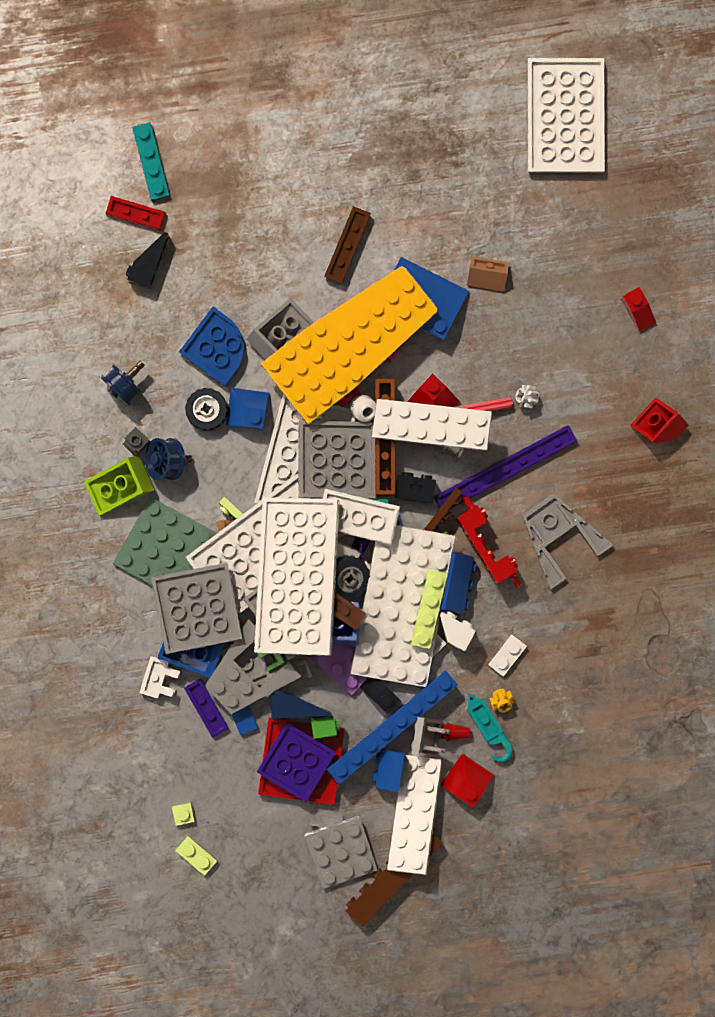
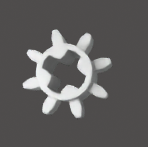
(527, 396)

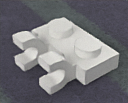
(155, 677)

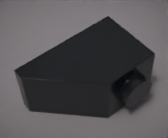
(380, 694)

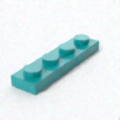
(150, 161)

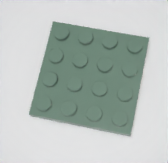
(161, 542)

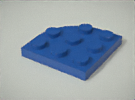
(215, 346)

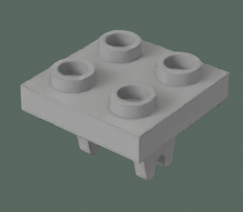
(427, 737)

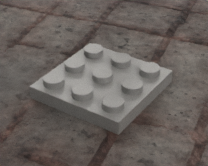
(340, 852)

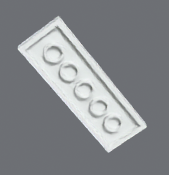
(432, 424)
(415, 815)

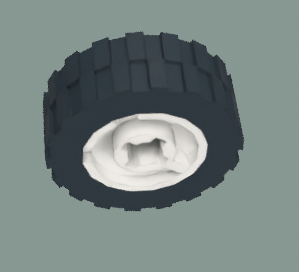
(217, 411)

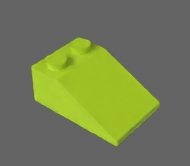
(119, 485)

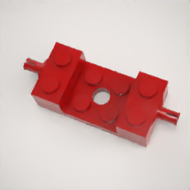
(469, 523)

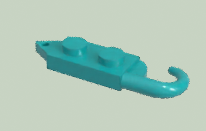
(489, 726)

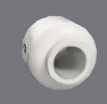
(363, 408)

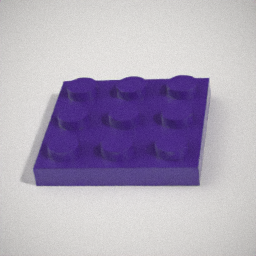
(296, 762)

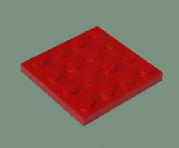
(326, 787)

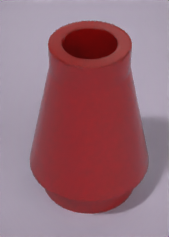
(455, 732)

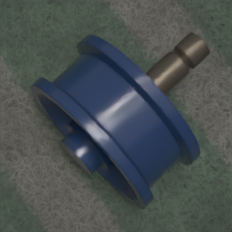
(122, 383)
(165, 459)

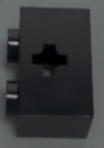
(423, 495)

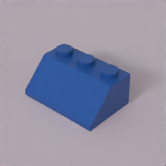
(458, 583)

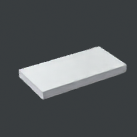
(365, 517)

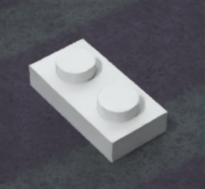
(507, 655)

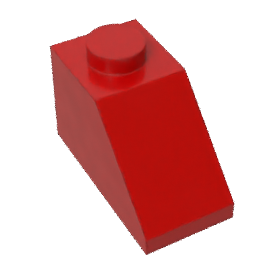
(638, 309)

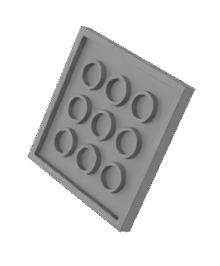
(336, 458)
(196, 608)

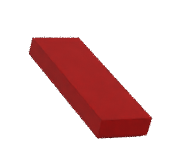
(135, 213)

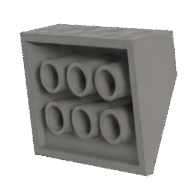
(279, 328)

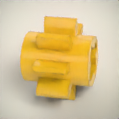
(502, 700)

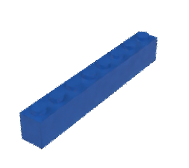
(391, 727)

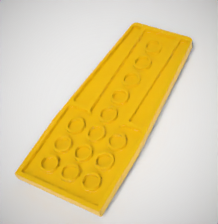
(349, 343)

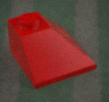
(434, 393)
(659, 422)
(467, 780)

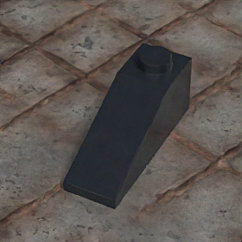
(147, 264)

